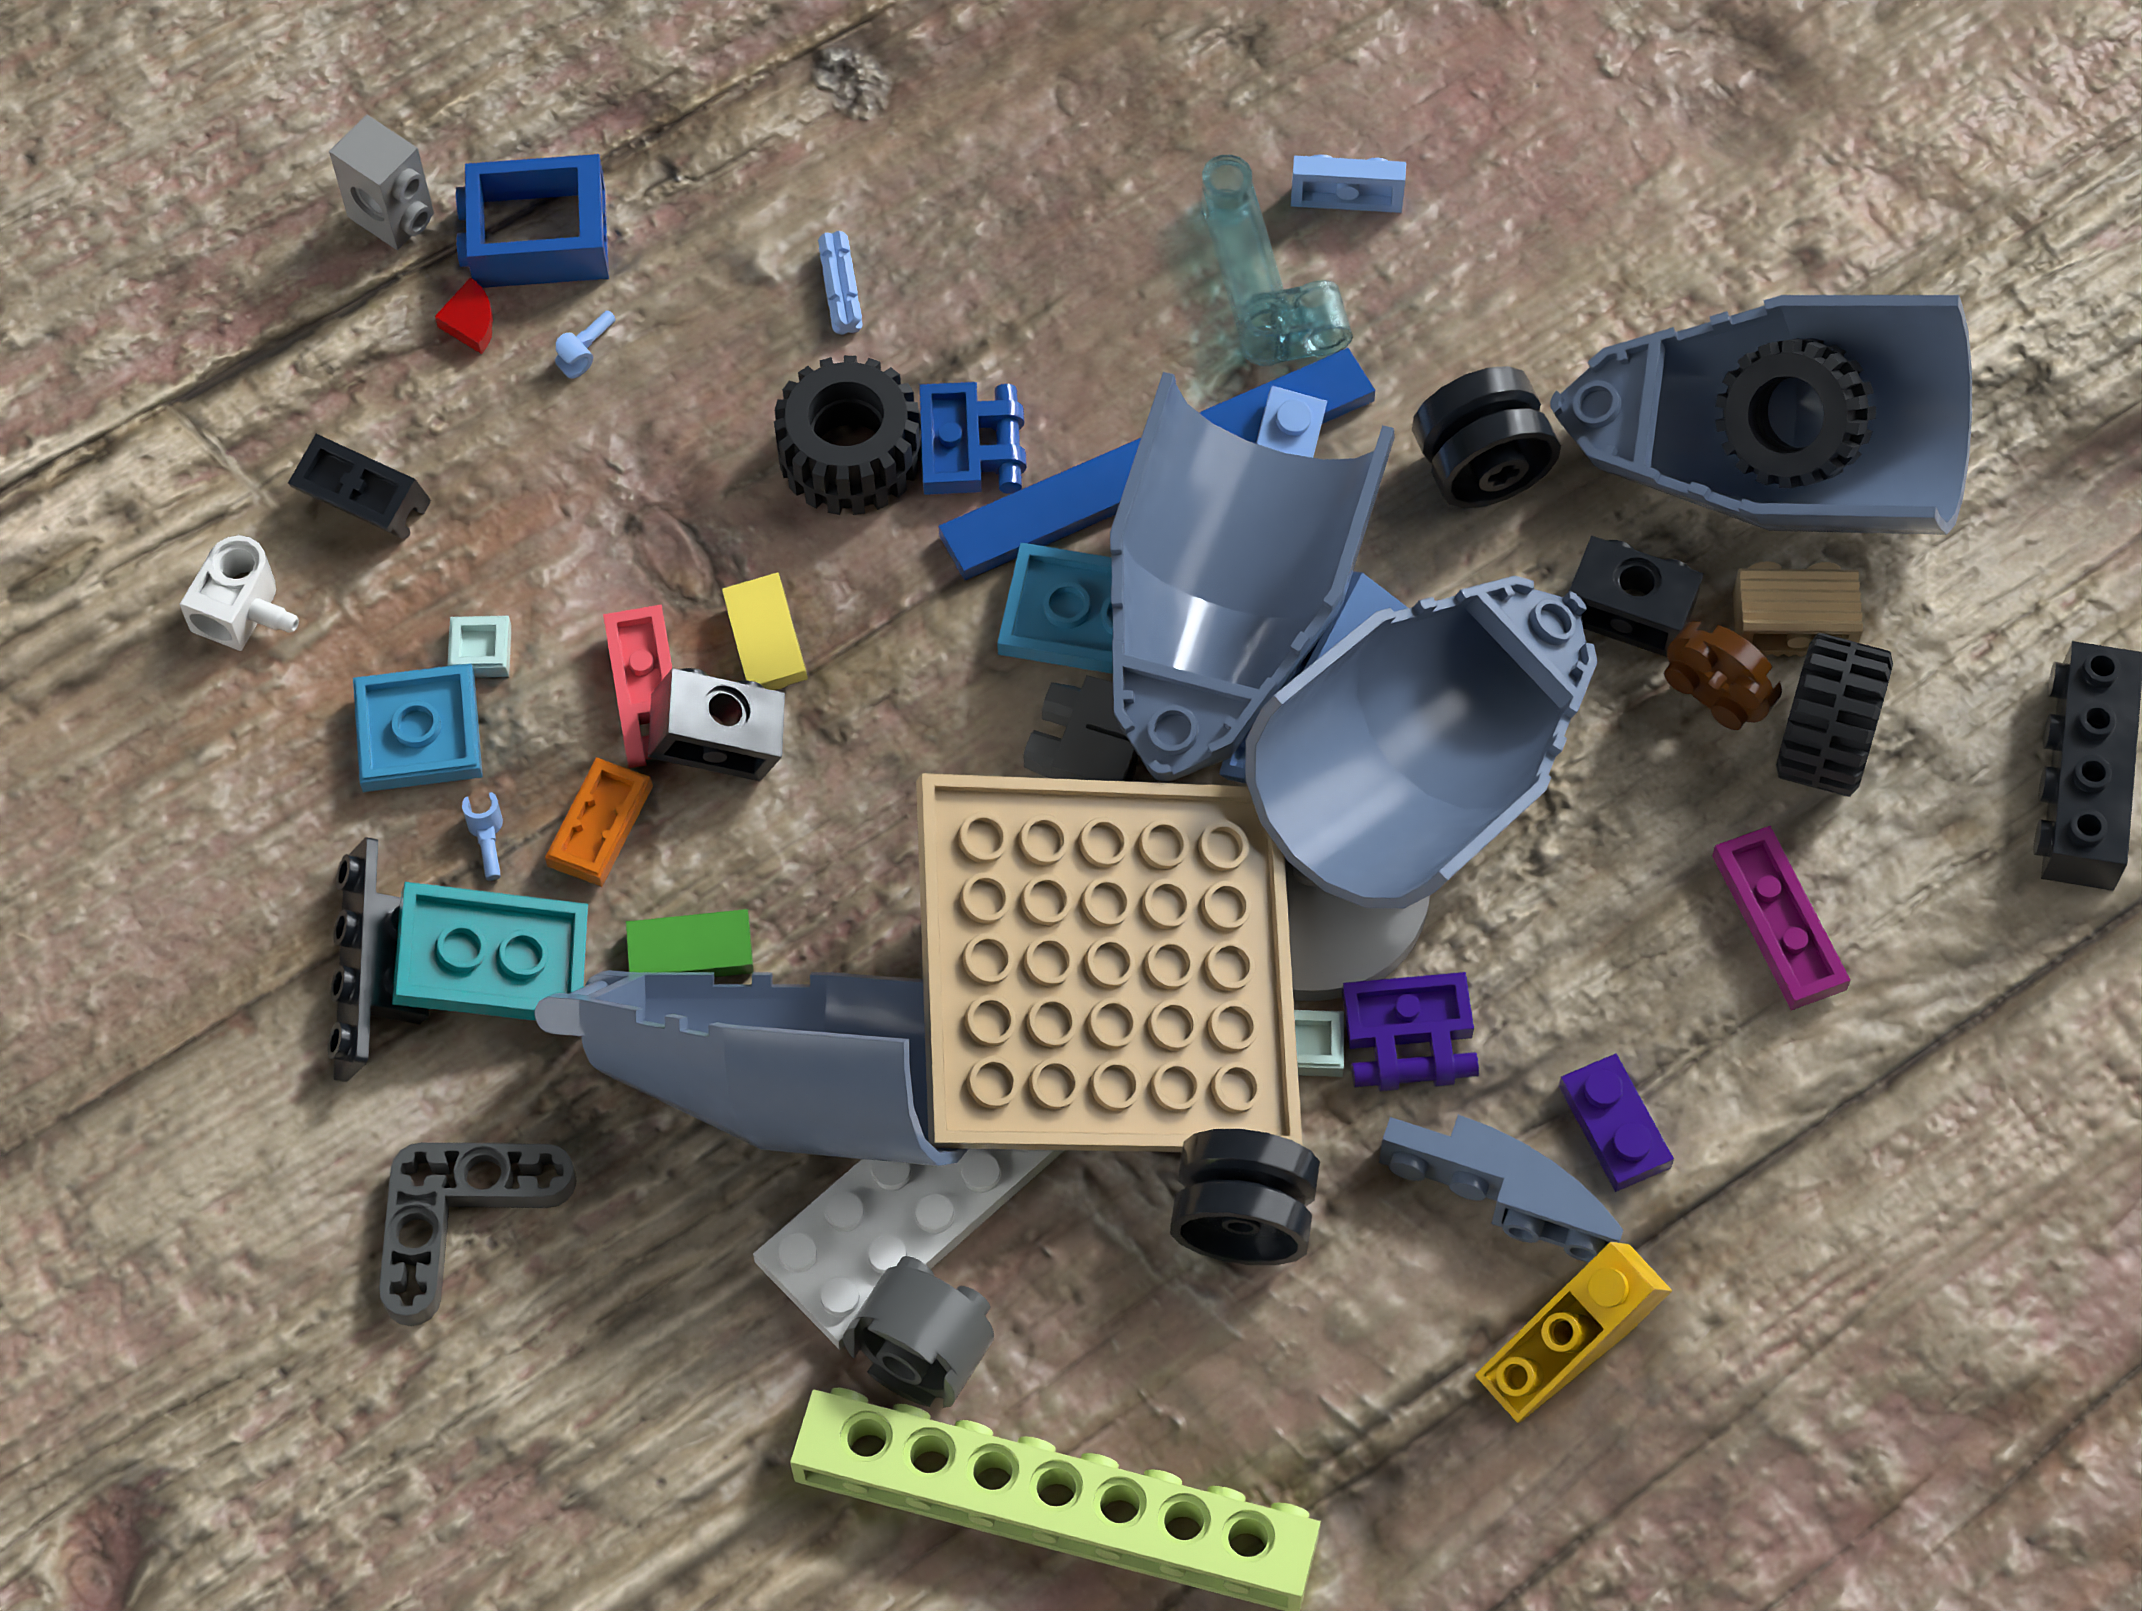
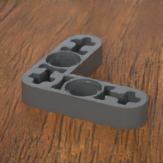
(433, 1203)

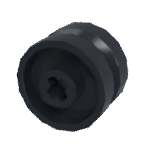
(1485, 437)
(1245, 1197)

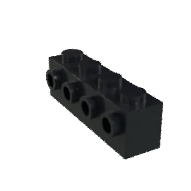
(2090, 767)

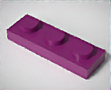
(1781, 918)

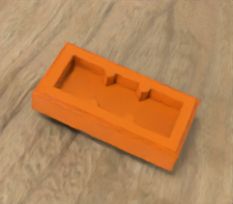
(599, 822)

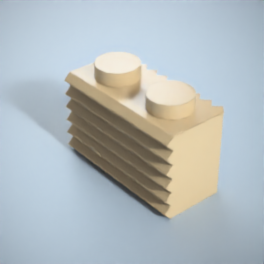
(1789, 607)

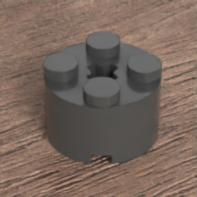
(921, 1333)

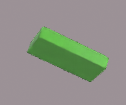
(692, 944)

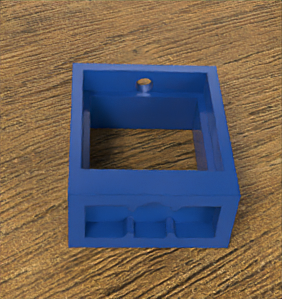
(534, 260)

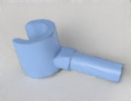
(572, 350)
(485, 827)

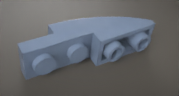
(1531, 1191)

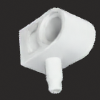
(230, 607)

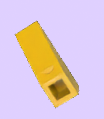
(1573, 1329)

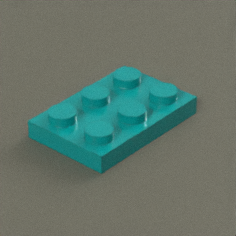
(486, 950)

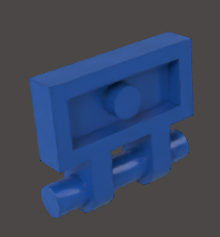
(951, 438)

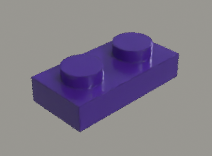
(1616, 1122)

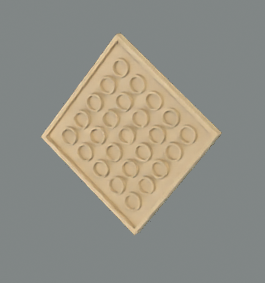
(1102, 964)

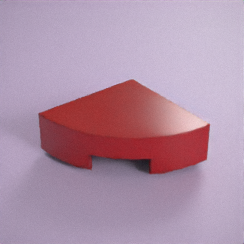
(468, 316)

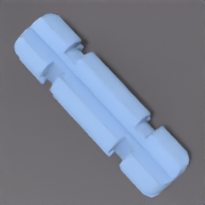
(840, 282)

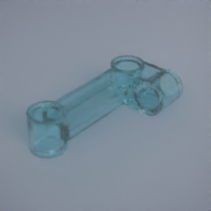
(1304, 318)

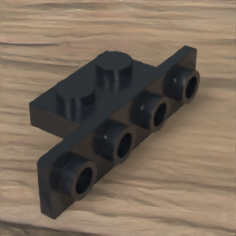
(367, 961)

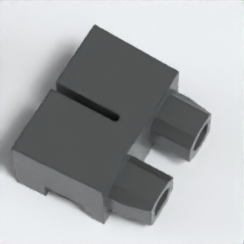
(1092, 741)

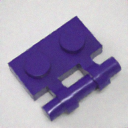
(1410, 1012)

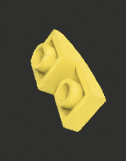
(765, 632)

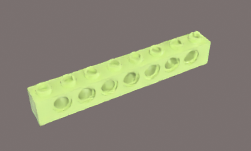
(1078, 1528)

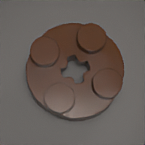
(1722, 674)

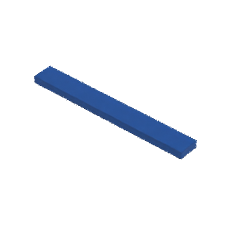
(1094, 488)

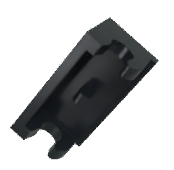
(359, 486)

